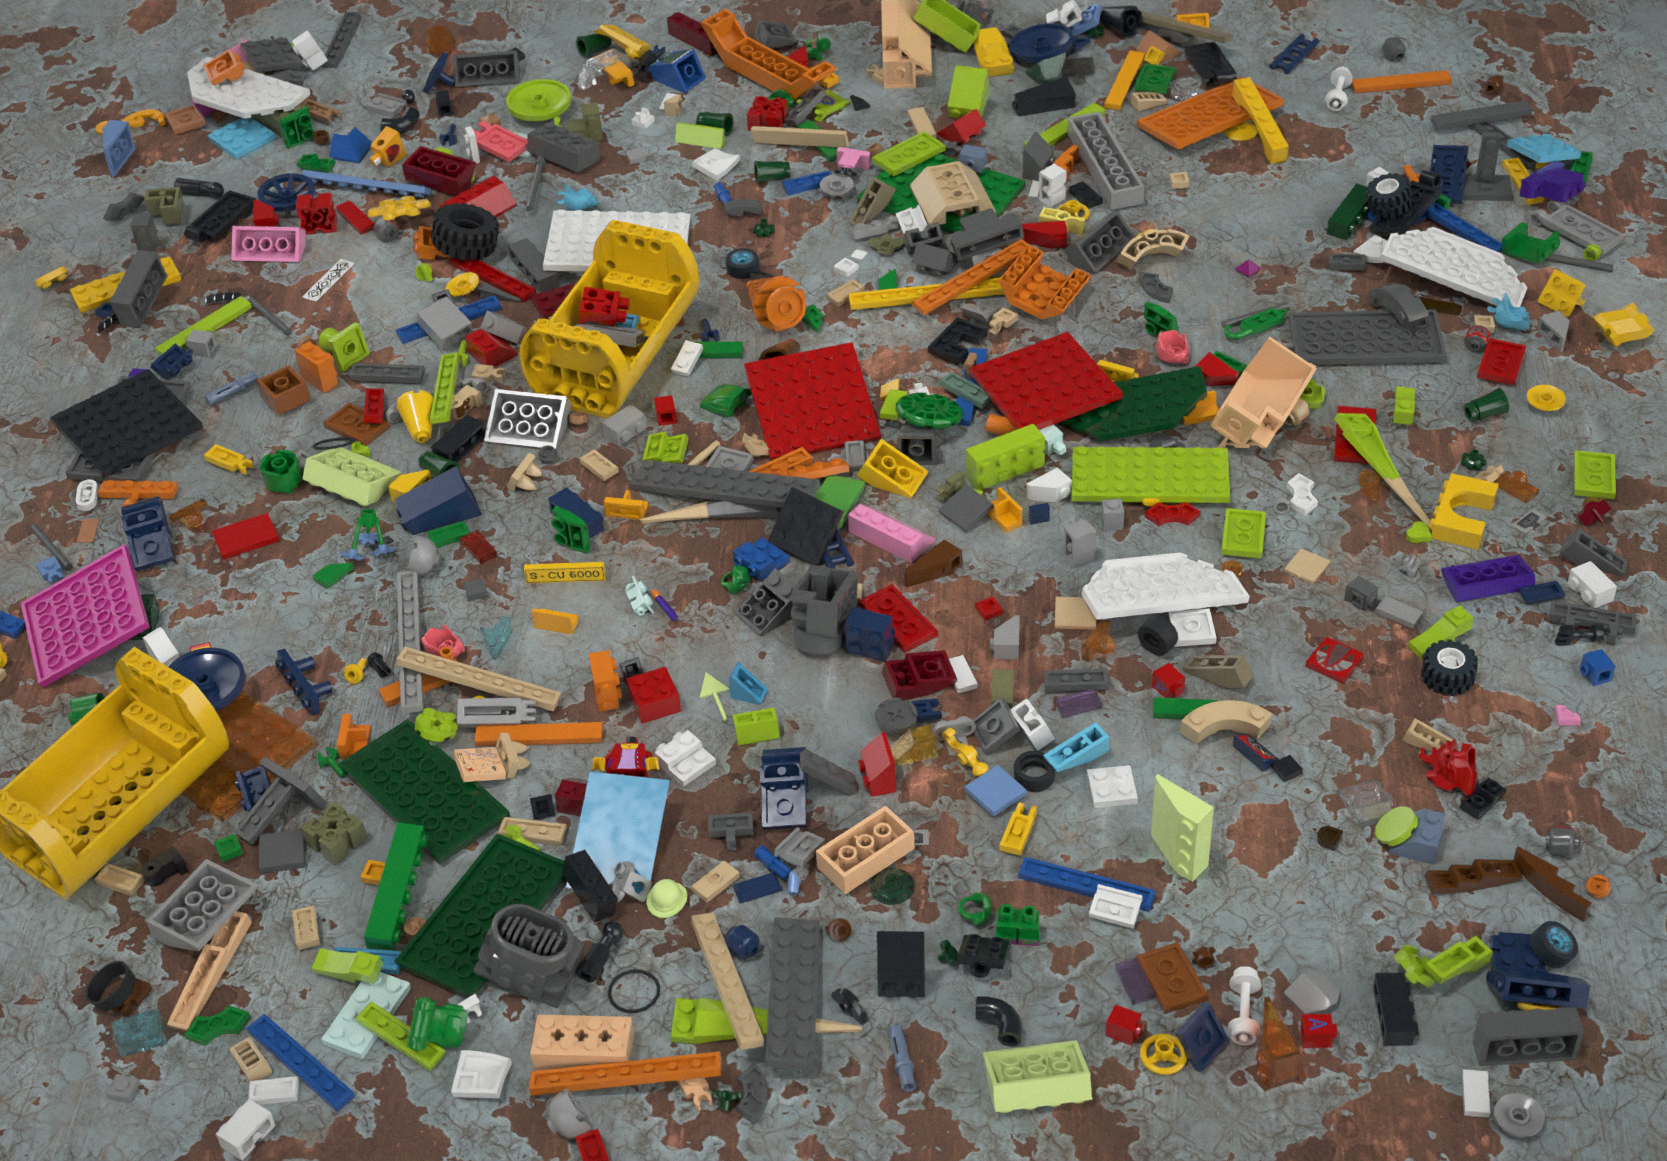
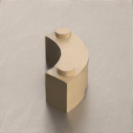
(1150, 242)
(1225, 715)

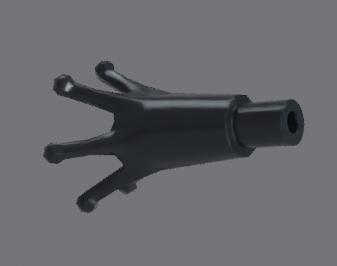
(644, 63)

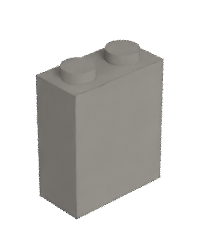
(444, 323)

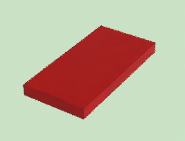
(1344, 450)
(910, 624)

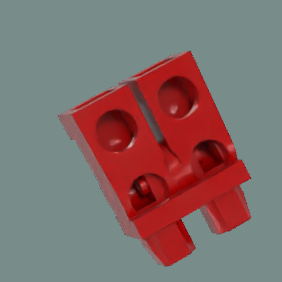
(603, 307)

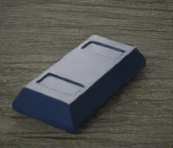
(1541, 592)
(757, 887)

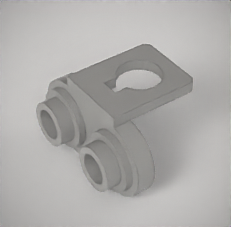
(963, 727)
(623, 880)

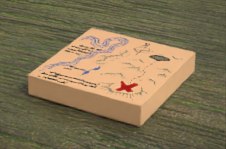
(479, 764)

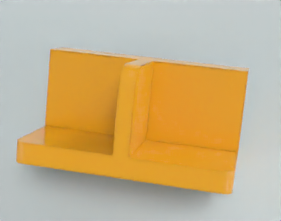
(618, 73)
(625, 507)
(1006, 512)

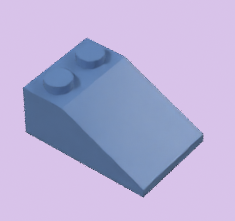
(117, 144)

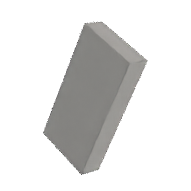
(855, 455)
(1399, 612)

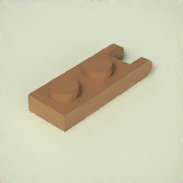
(320, 111)

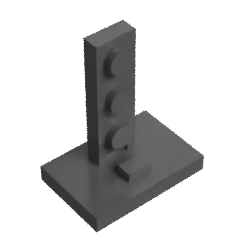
(1485, 184)
(274, 800)

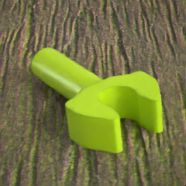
(464, 358)
(515, 832)

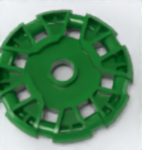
(929, 410)

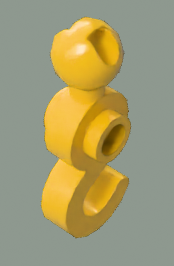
(966, 754)

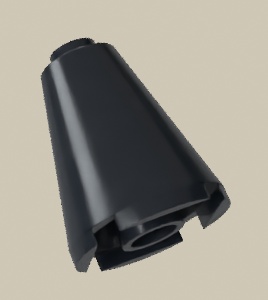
(1122, 19)

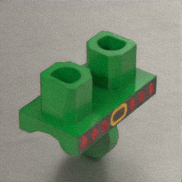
(816, 46)

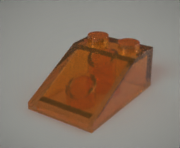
(1277, 1050)

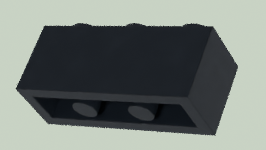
(460, 439)
(589, 885)
(1395, 1009)

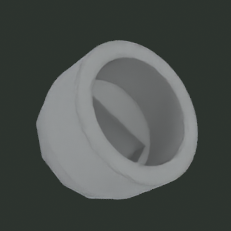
(1281, 505)

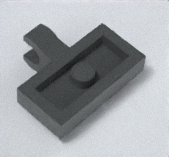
(730, 826)

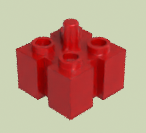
(317, 213)

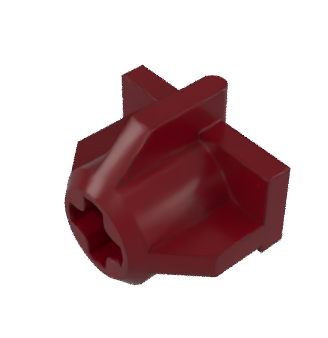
(1593, 509)

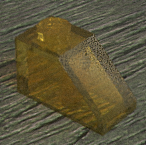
(914, 745)

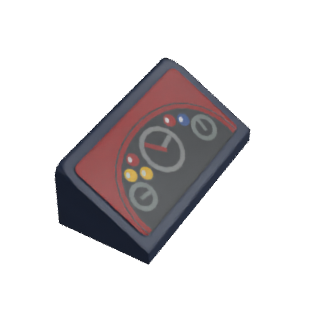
(1254, 751)

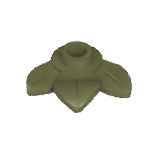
(886, 244)

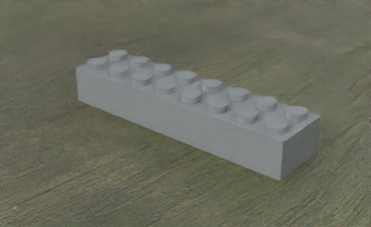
(1105, 161)

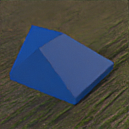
(350, 147)

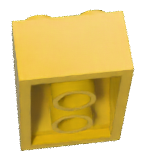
(892, 471)

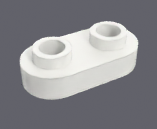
(87, 495)

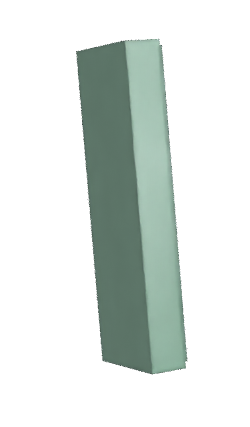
(965, 389)

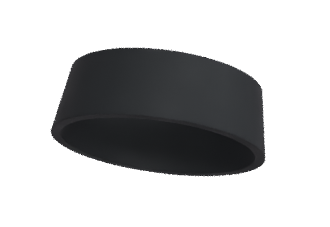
(103, 978)

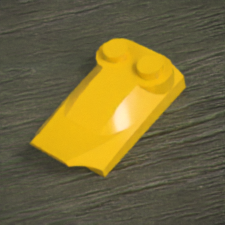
(632, 45)
(993, 52)

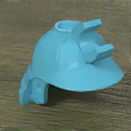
(577, 199)
(1510, 316)

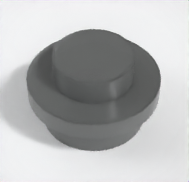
(547, 453)

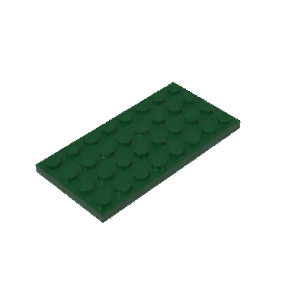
(424, 787)
(451, 938)

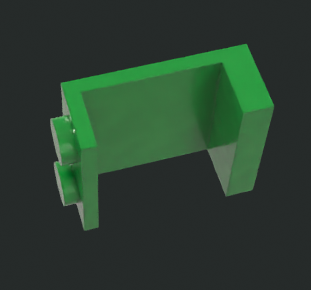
(1529, 248)

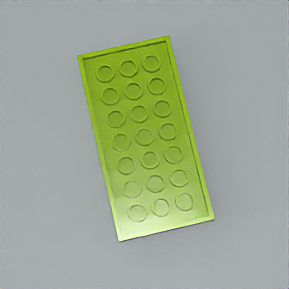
(1150, 473)

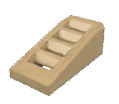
(1147, 100)
(1415, 735)
(252, 1061)

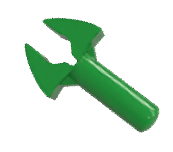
(331, 761)

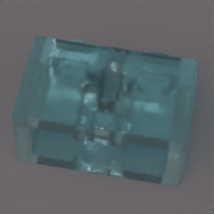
(139, 1032)

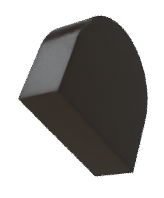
(1329, 837)

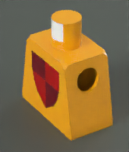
(387, 148)

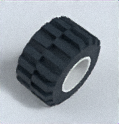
(1389, 195)
(1449, 667)

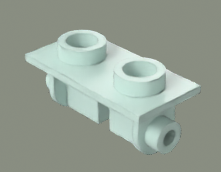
(639, 599)

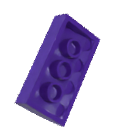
(1487, 578)

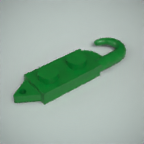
(1257, 323)

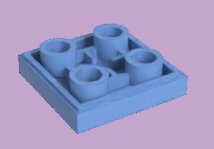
(1090, 18)
(995, 790)

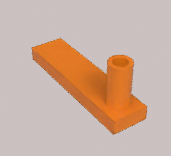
(391, 693)

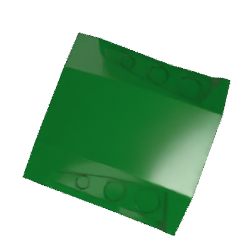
(296, 127)
(1158, 319)
(725, 399)
(570, 530)

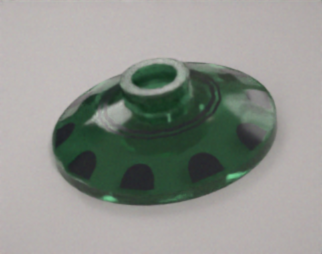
(892, 886)

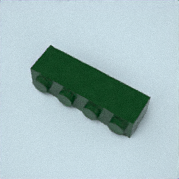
(1349, 213)

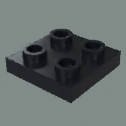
(988, 950)

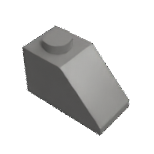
(502, 327)
(1554, 329)
(1006, 639)

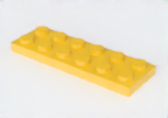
(100, 291)

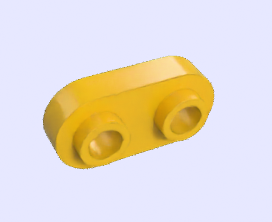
(58, 274)

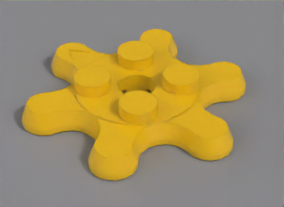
(406, 206)

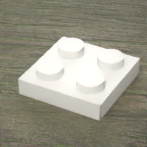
(1193, 627)
(1112, 786)

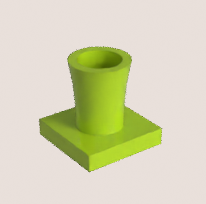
(346, 346)

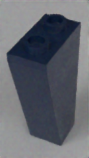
(1537, 986)

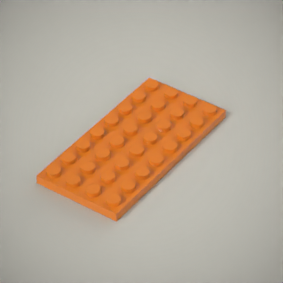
(1202, 116)

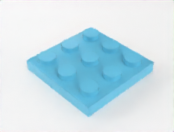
(241, 137)
(1544, 148)

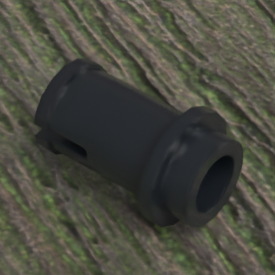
(376, 661)

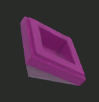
(1248, 268)

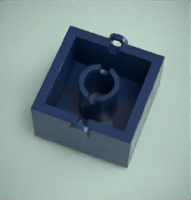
(869, 634)

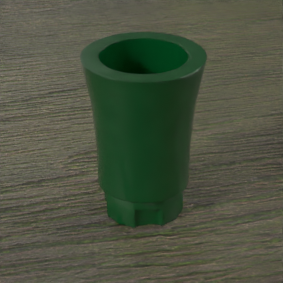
(592, 43)
(717, 120)
(771, 170)
(1487, 405)
(436, 463)

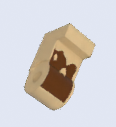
(464, 401)

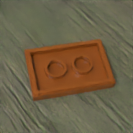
(350, 423)
(1172, 978)

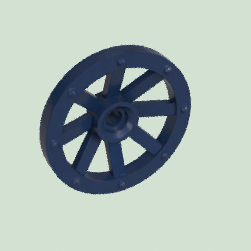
(286, 196)

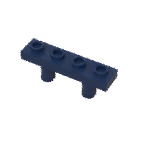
(292, 673)

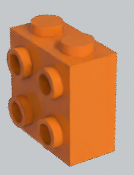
(316, 367)
(605, 680)

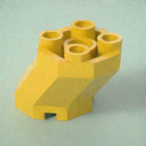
(1623, 324)

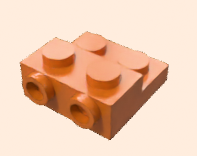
(224, 66)
(424, 246)

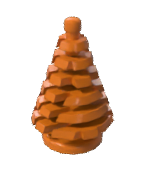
(777, 302)

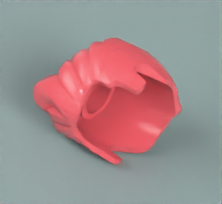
(1172, 347)
(436, 639)

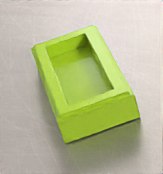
(888, 409)

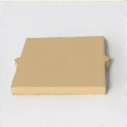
(1307, 566)

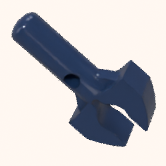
(449, 136)
(708, 332)

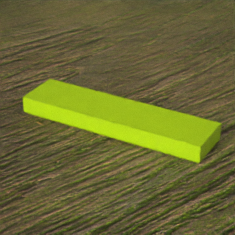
(395, 1033)

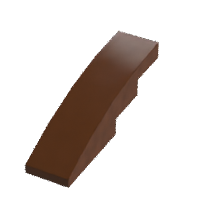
(1474, 877)
(1556, 889)

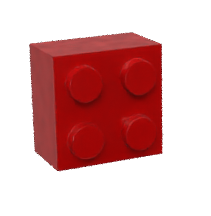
(653, 695)

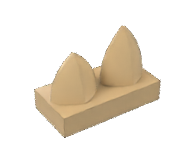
(519, 477)
(508, 753)

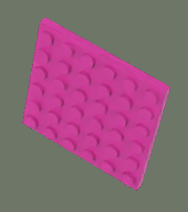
(84, 616)

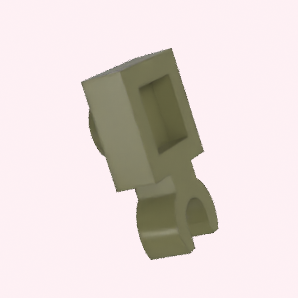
(952, 486)

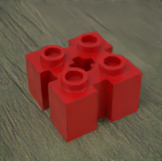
(767, 112)

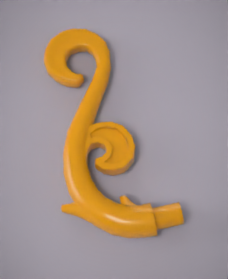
(137, 119)

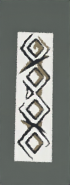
(328, 279)

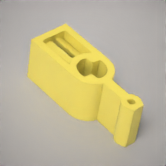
(1073, 224)

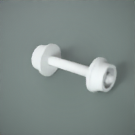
(1336, 98)
(1244, 1029)

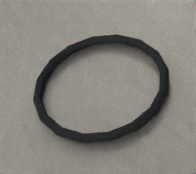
(334, 439)
(633, 1010)

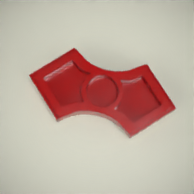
(1180, 513)

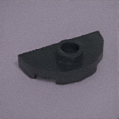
(848, 1003)

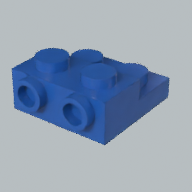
(760, 558)

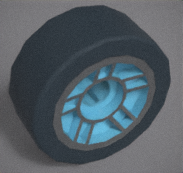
(742, 263)
(1554, 944)

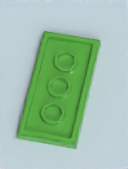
(841, 493)

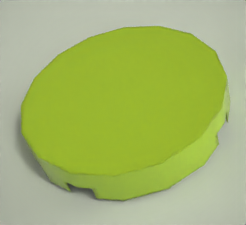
(1396, 826)

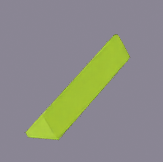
(699, 135)

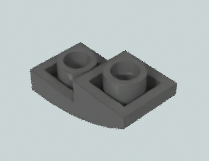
(1175, 36)
(737, 207)

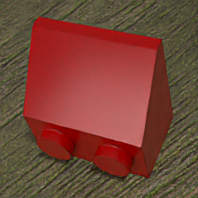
(963, 128)
(488, 348)
(878, 767)

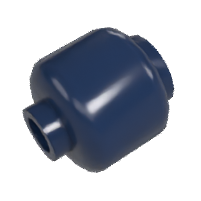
(742, 941)

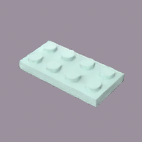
(350, 1036)

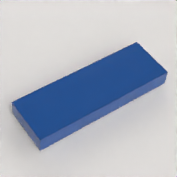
(804, 183)

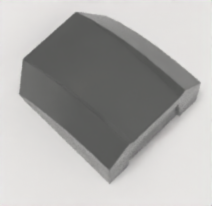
(774, 35)

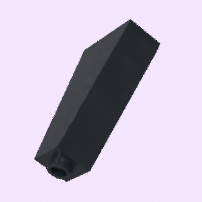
(1045, 98)

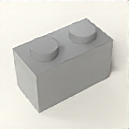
(624, 425)
(1079, 543)

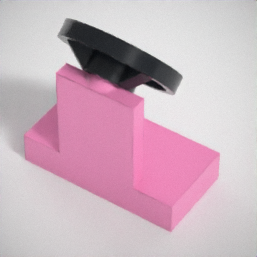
(851, 158)

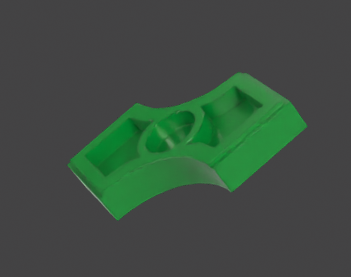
(228, 1021)

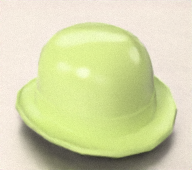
(666, 898)

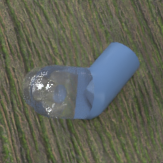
(795, 877)

